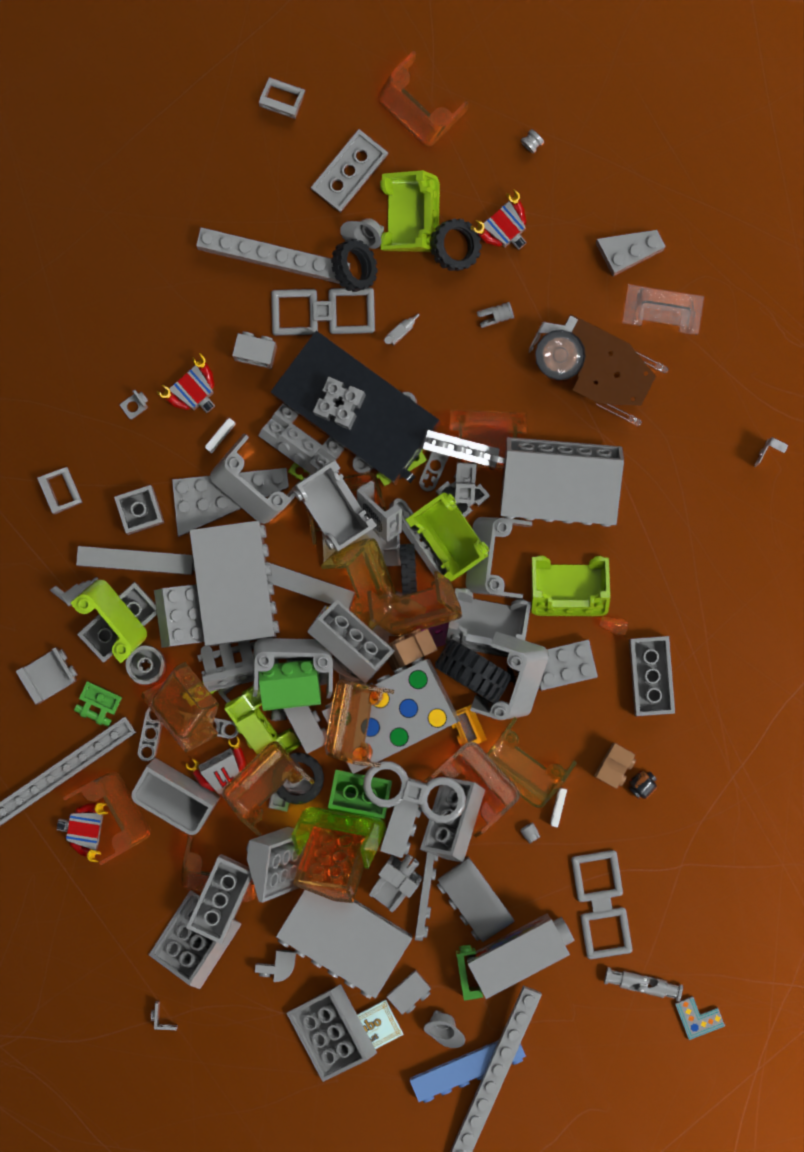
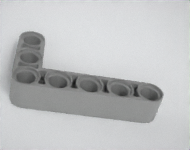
(157, 726)

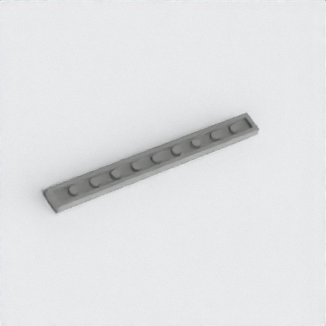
(65, 769)
(496, 1070)

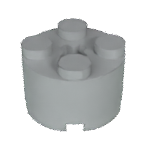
(152, 674)

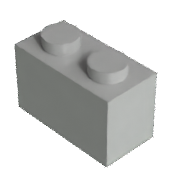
(409, 992)

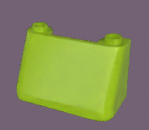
(411, 210)
(449, 535)
(570, 588)
(117, 615)

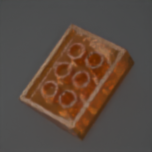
(331, 864)

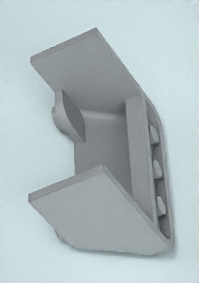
(227, 478)
(479, 578)
(298, 649)
(531, 662)

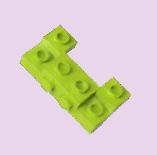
(254, 725)

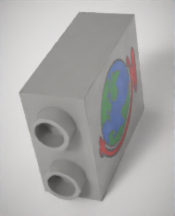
(520, 954)

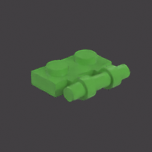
(100, 698)

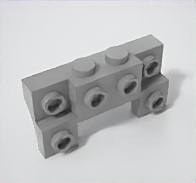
(296, 443)
(390, 550)

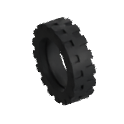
(438, 245)
(341, 268)
(408, 569)
(315, 789)

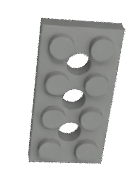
(345, 158)

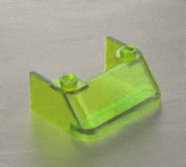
(368, 826)

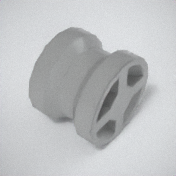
(532, 141)

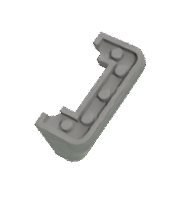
(333, 506)
(483, 619)

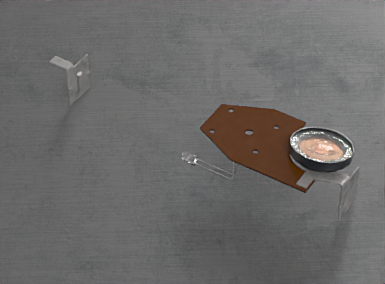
(586, 348)

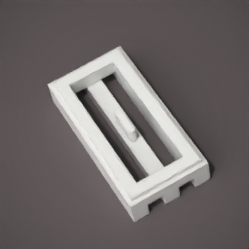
(220, 435)
(558, 806)

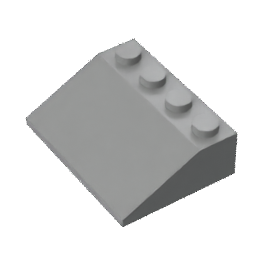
(273, 863)
(187, 952)
(332, 1033)

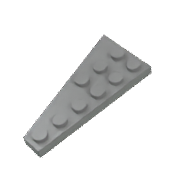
(202, 502)

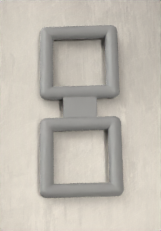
(322, 311)
(601, 904)

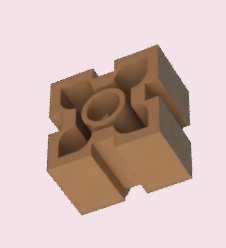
(410, 648)
(615, 765)

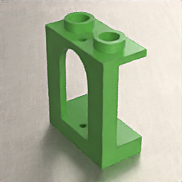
(468, 992)

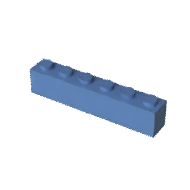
(456, 1072)

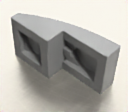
(465, 482)

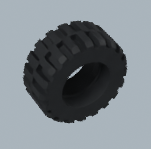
(473, 671)

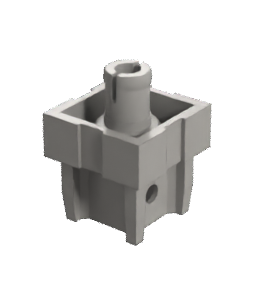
(396, 881)

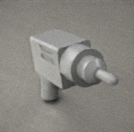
(400, 331)
(72, 592)

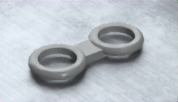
(414, 792)

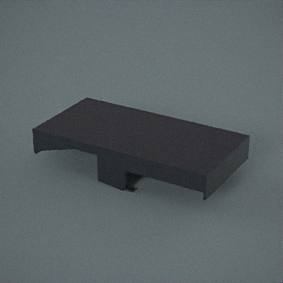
(387, 425)

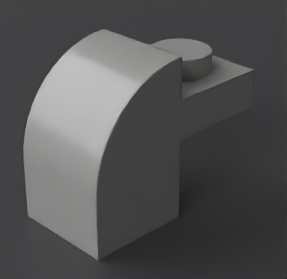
(283, 966)

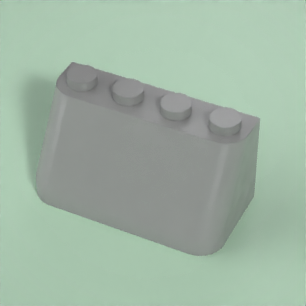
(174, 797)
(475, 900)

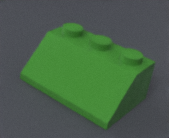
(290, 685)
(349, 795)

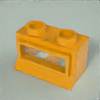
(468, 727)

